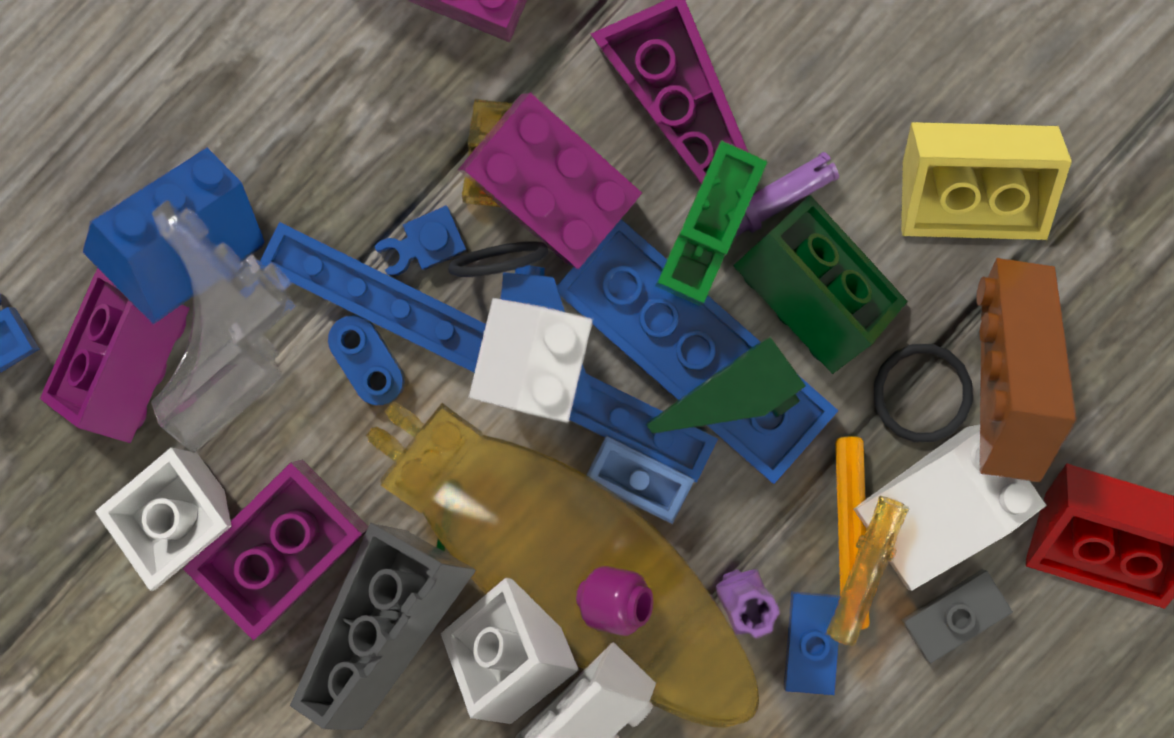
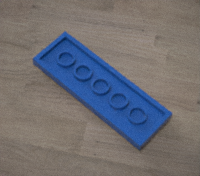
(684, 344)

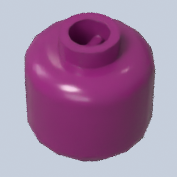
(615, 600)

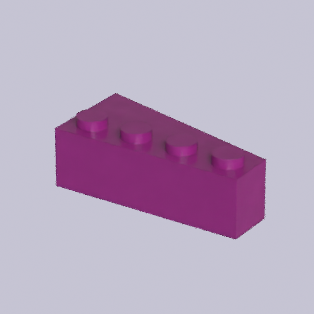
(673, 80)

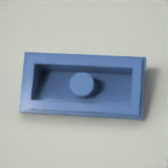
(640, 479)

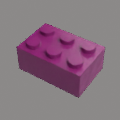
(550, 180)
(276, 548)

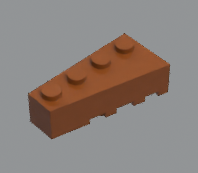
(1023, 371)

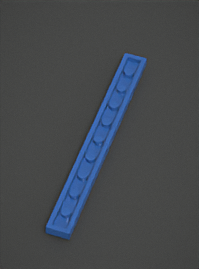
(460, 339)

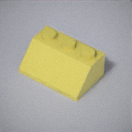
(982, 180)

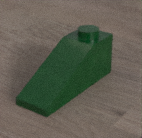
(744, 389)

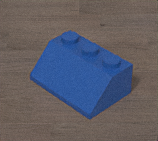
(140, 259)

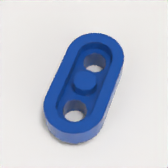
(366, 359)

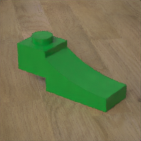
(711, 223)

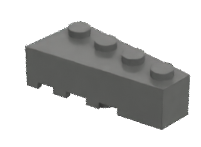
(377, 625)

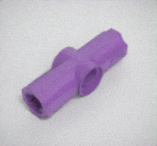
(747, 602)

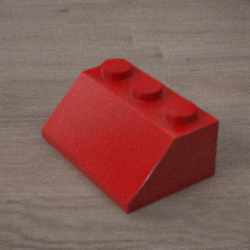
(1106, 536)

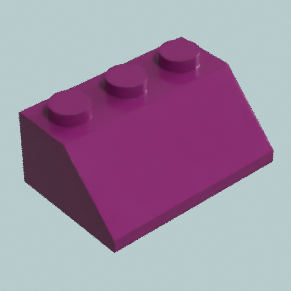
(111, 362)

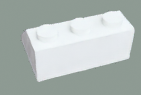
(597, 701)

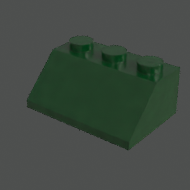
(821, 285)

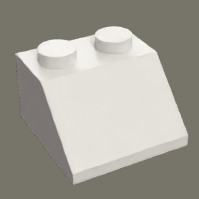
(530, 359)
(167, 515)
(507, 654)

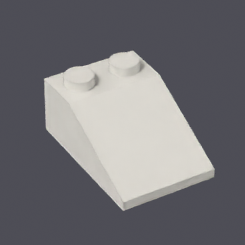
(951, 508)

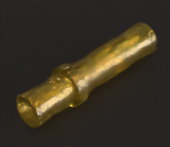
(871, 560)

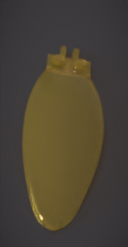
(548, 530)

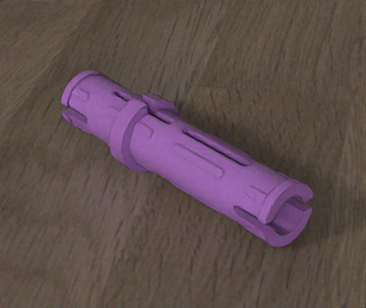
(787, 191)

